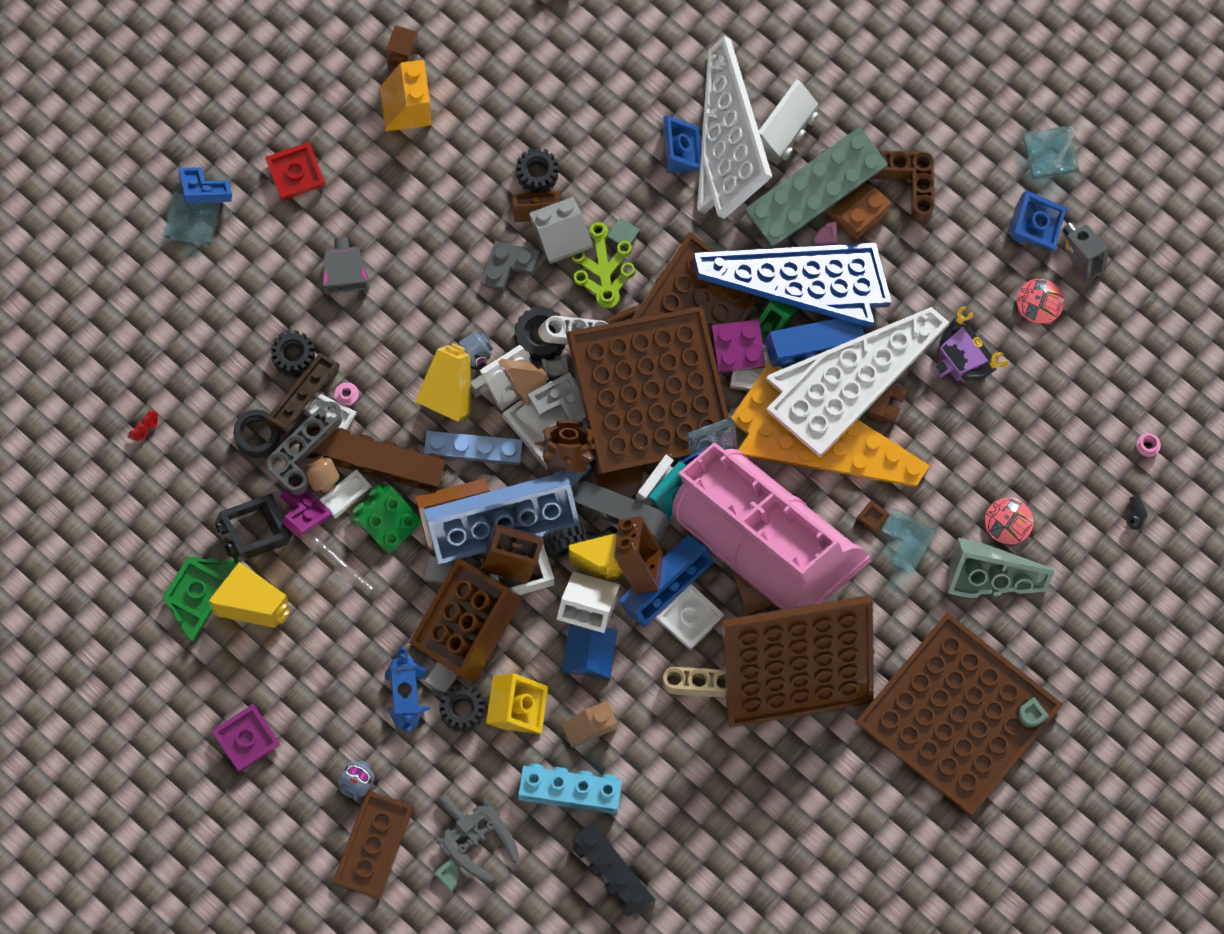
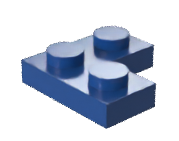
(197, 190)

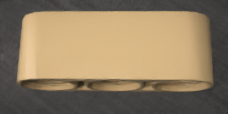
(686, 687)

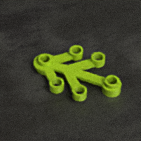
(604, 269)

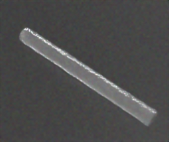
(338, 563)

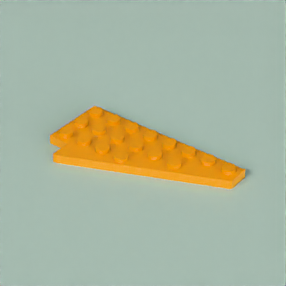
(856, 453)

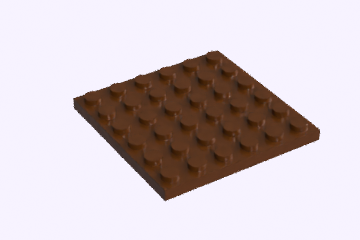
(646, 386)
(799, 661)
(956, 714)

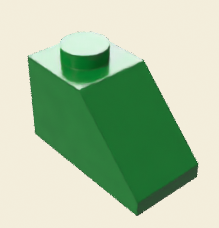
(776, 317)

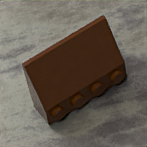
(466, 620)

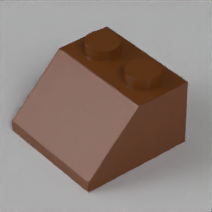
(859, 211)

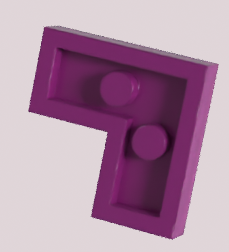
(306, 513)

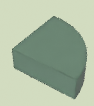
(448, 874)

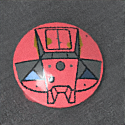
(1040, 301)
(1009, 521)

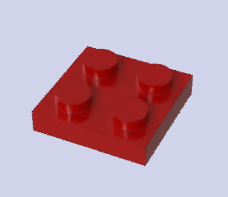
(295, 171)

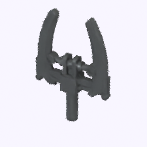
(467, 827)

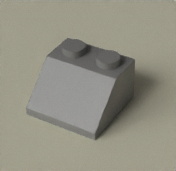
(560, 230)

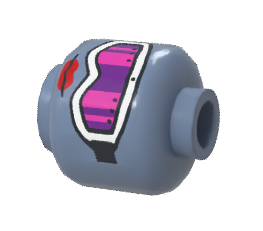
(477, 347)
(356, 779)

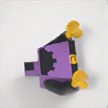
(964, 352)

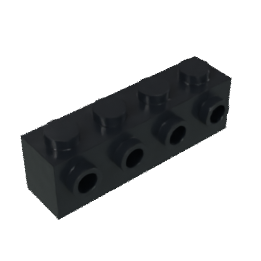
(614, 872)

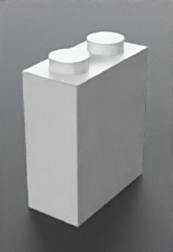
(588, 602)

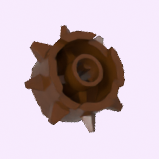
(567, 446)

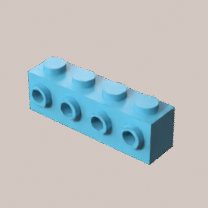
(570, 789)

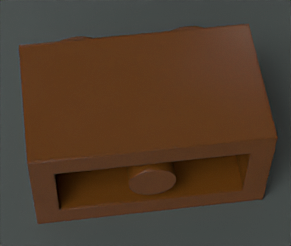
(401, 47)

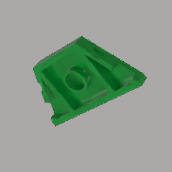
(192, 590)

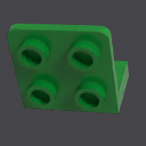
(385, 517)

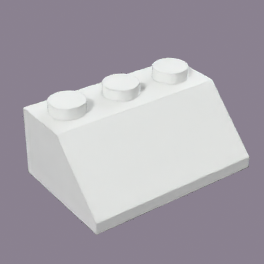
(788, 123)

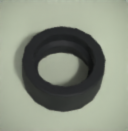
(255, 451)

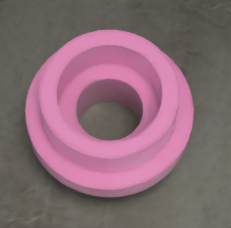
(350, 400)
(1148, 438)

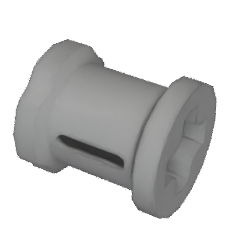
(555, 367)

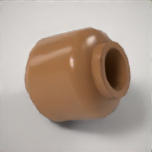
(321, 474)

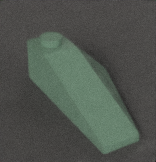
(987, 570)

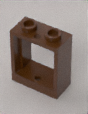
(637, 553)

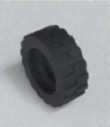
(522, 338)

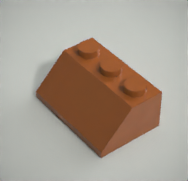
(446, 496)

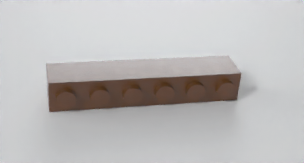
(381, 459)

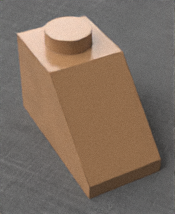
(523, 377)
(590, 724)

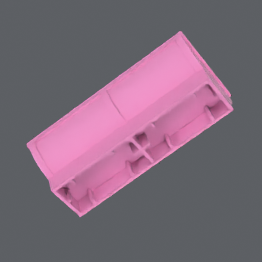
(763, 530)

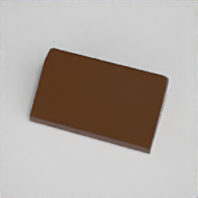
(529, 202)

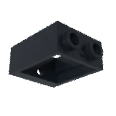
(274, 518)

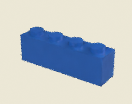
(808, 340)
(678, 571)

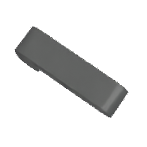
(309, 444)
(617, 507)

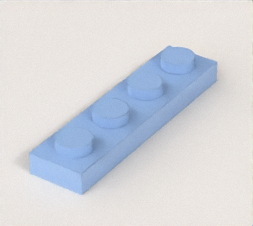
(474, 448)

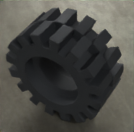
(537, 157)
(286, 341)
(558, 541)
(468, 721)

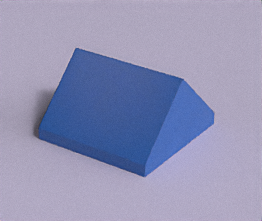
(681, 145)
(589, 652)

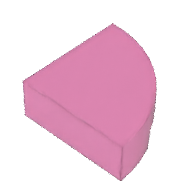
(827, 235)

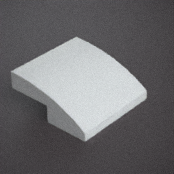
(655, 478)

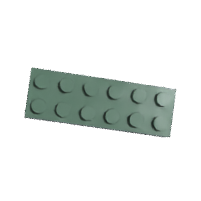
(815, 187)

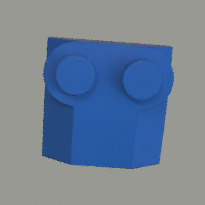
(1037, 221)

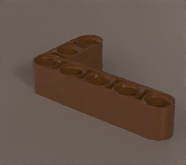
(917, 176)

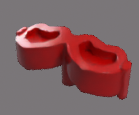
(140, 431)

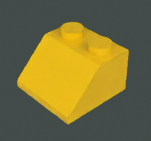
(596, 557)
(517, 704)

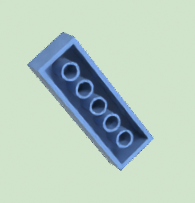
(532, 507)

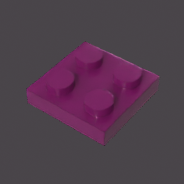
(738, 346)
(246, 738)

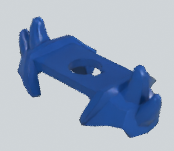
(405, 711)

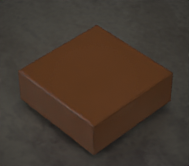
(872, 517)

